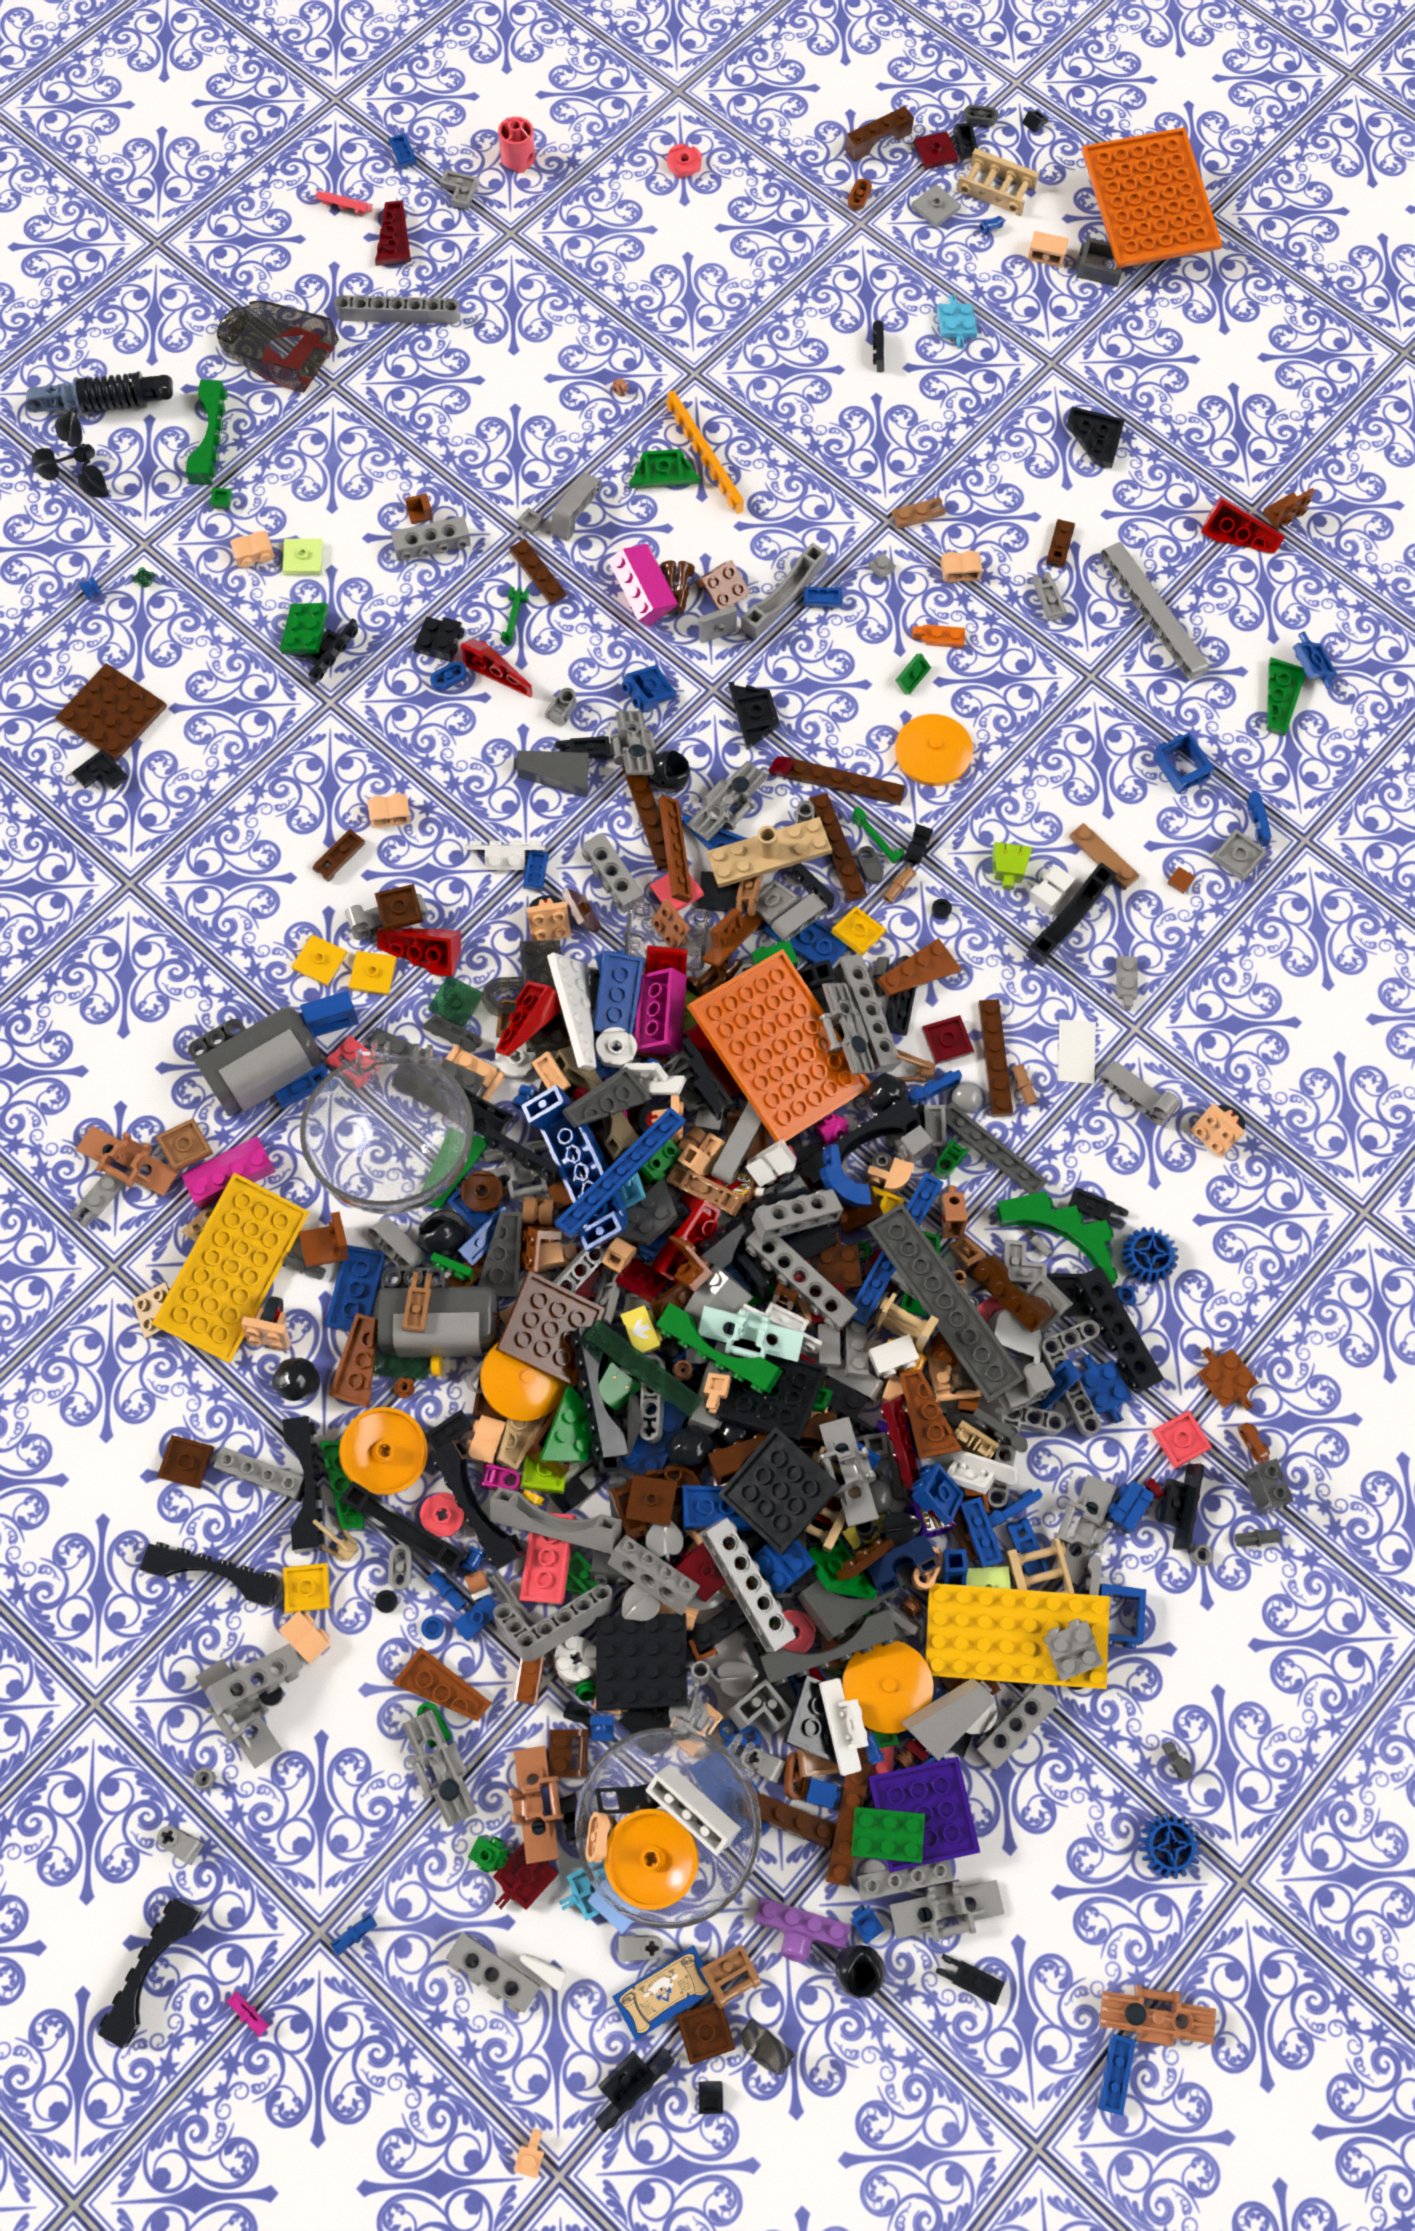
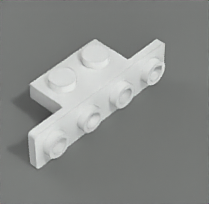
(505, 856)
(655, 1079)
(790, 1320)
(977, 1471)
(844, 1725)

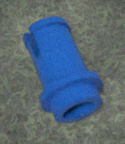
(992, 224)
(873, 1751)

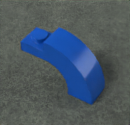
(834, 1178)
(954, 1567)

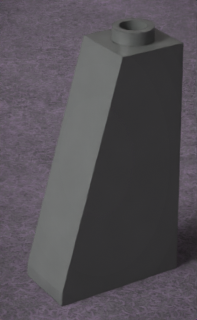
(555, 769)

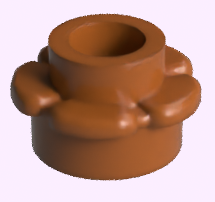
(404, 1393)

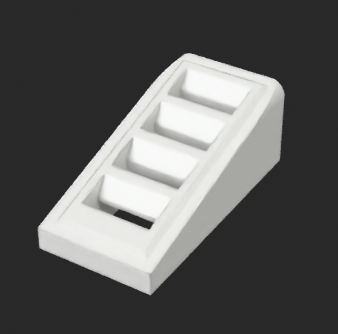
(549, 1973)

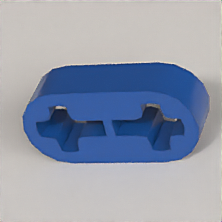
(725, 1723)

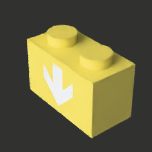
(640, 1329)

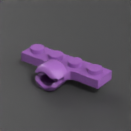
(800, 1929)

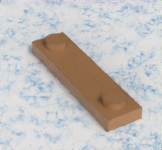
(1101, 852)
(705, 1189)

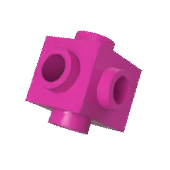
(831, 1128)

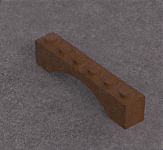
(728, 1460)

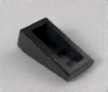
(965, 128)

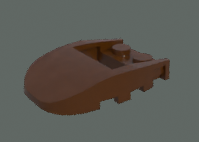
(620, 1498)

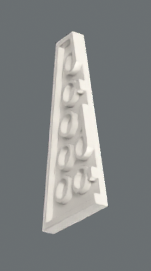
(573, 990)

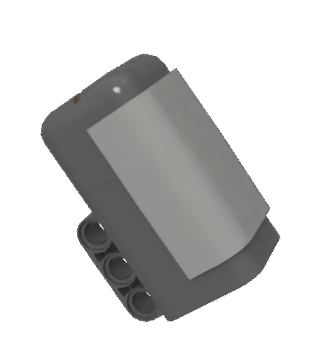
(255, 1060)
(457, 1323)

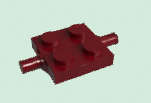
(523, 1881)

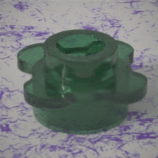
(147, 580)

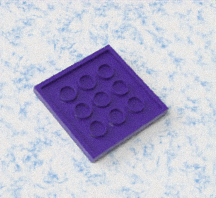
(938, 1793)

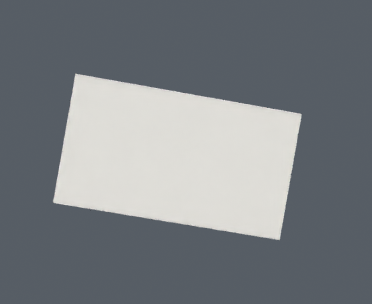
(1076, 1051)

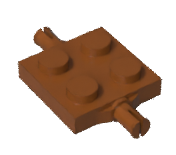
(1227, 1378)

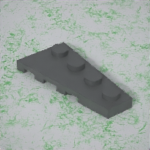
(609, 1098)
(503, 1256)

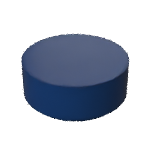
(432, 1628)

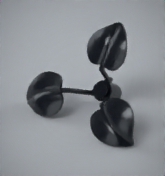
(70, 431)
(897, 1525)

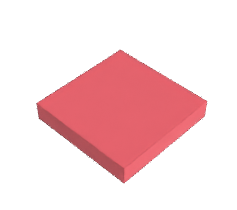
(662, 890)
(1181, 1439)

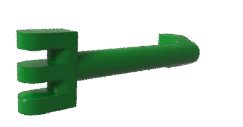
(508, 636)
(859, 819)

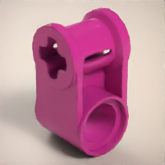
(496, 1477)

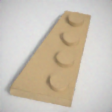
(516, 1441)

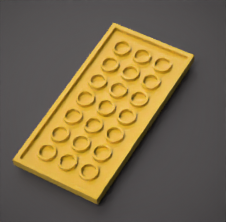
(230, 1268)
(1001, 1630)

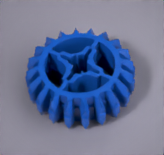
(1166, 1254)
(1167, 1835)

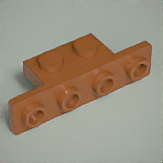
(730, 935)

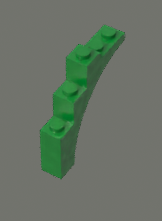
(1066, 1222)

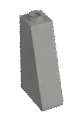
(949, 1717)

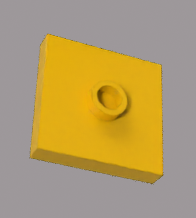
(858, 931)
(319, 960)
(372, 973)
(306, 1588)

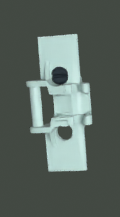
(750, 1326)

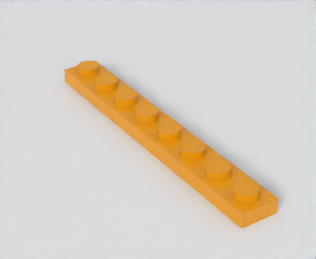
(706, 454)

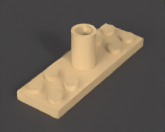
(769, 851)

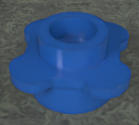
(1129, 1292)

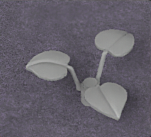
(639, 1603)
(735, 1681)

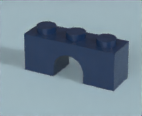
(915, 1553)

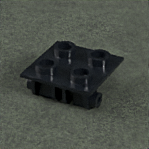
(643, 1719)

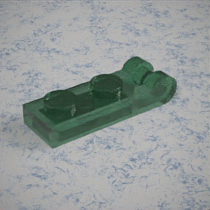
(399, 1367)

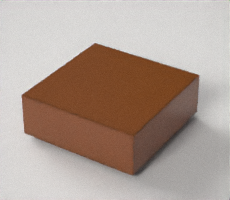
(1181, 880)

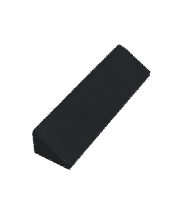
(900, 1008)
(806, 1245)

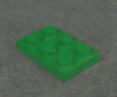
(304, 628)
(888, 1834)

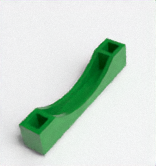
(202, 461)
(755, 1370)

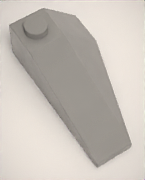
(719, 1292)

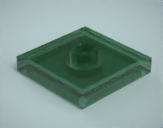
(455, 1001)

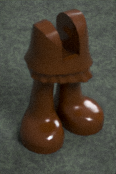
(680, 592)
(723, 972)

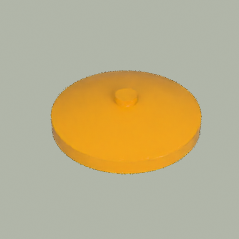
(933, 750)
(518, 1389)
(383, 1451)
(889, 1685)
(651, 1859)

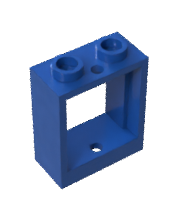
(1189, 780)
(329, 1014)
(1133, 1594)

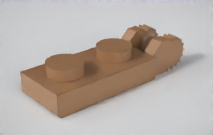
(918, 513)
(748, 894)
(417, 1305)

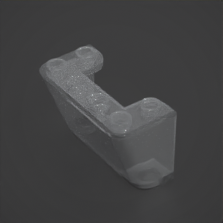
(642, 933)

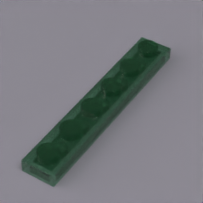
(643, 1368)

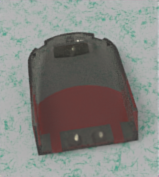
(278, 342)

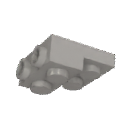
(1072, 1649)

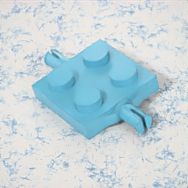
(956, 321)
(580, 1892)

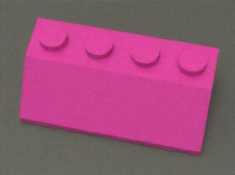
(643, 583)
(661, 1012)
(210, 1178)

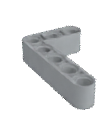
(1079, 1394)
(1021, 1422)
(555, 1628)

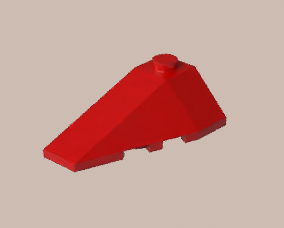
(1236, 526)
(535, 1008)
(695, 1229)

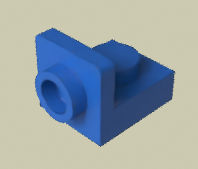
(650, 1252)
(602, 1728)
(866, 1923)

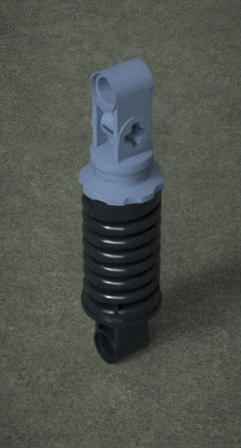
(100, 393)

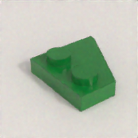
(579, 1575)

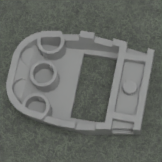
(1015, 1335)

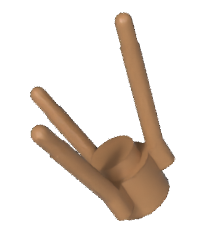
(924, 1068)

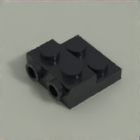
(439, 638)

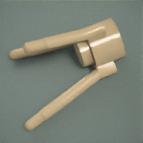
(345, 1548)

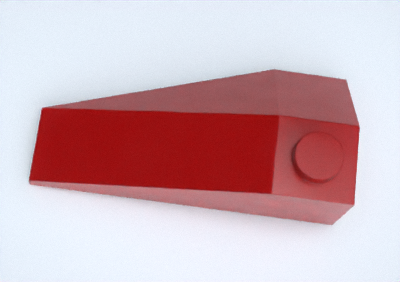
(487, 662)
(429, 948)

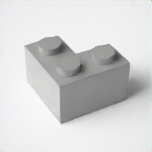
(910, 1146)
(1033, 1389)
(761, 1703)

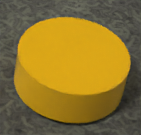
(437, 1366)
(533, 1498)

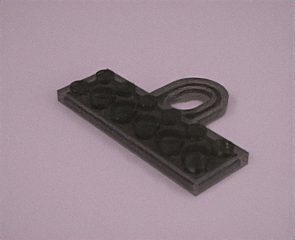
(534, 968)

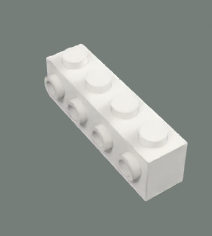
(693, 1809)

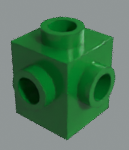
(489, 1853)

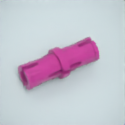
(247, 2014)

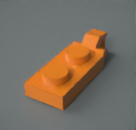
(940, 635)

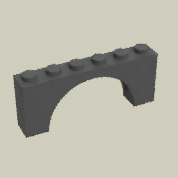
(835, 1613)

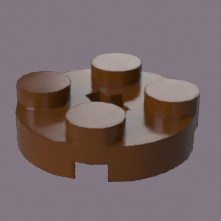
(489, 1201)

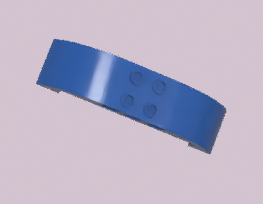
(578, 1161)

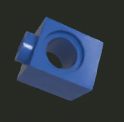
(822, 1794)

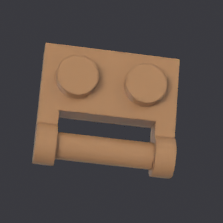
(727, 1968)

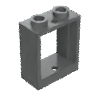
(1095, 272)
(1265, 1489)

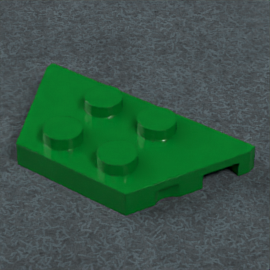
(663, 469)
(568, 1434)
(829, 1564)

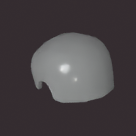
(967, 1097)

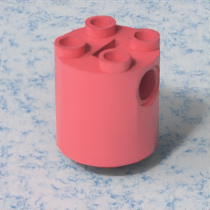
(516, 144)

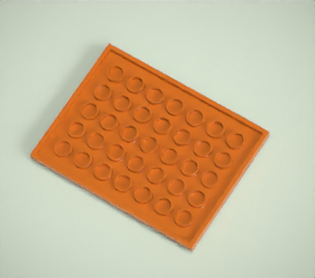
(1151, 197)
(777, 1046)

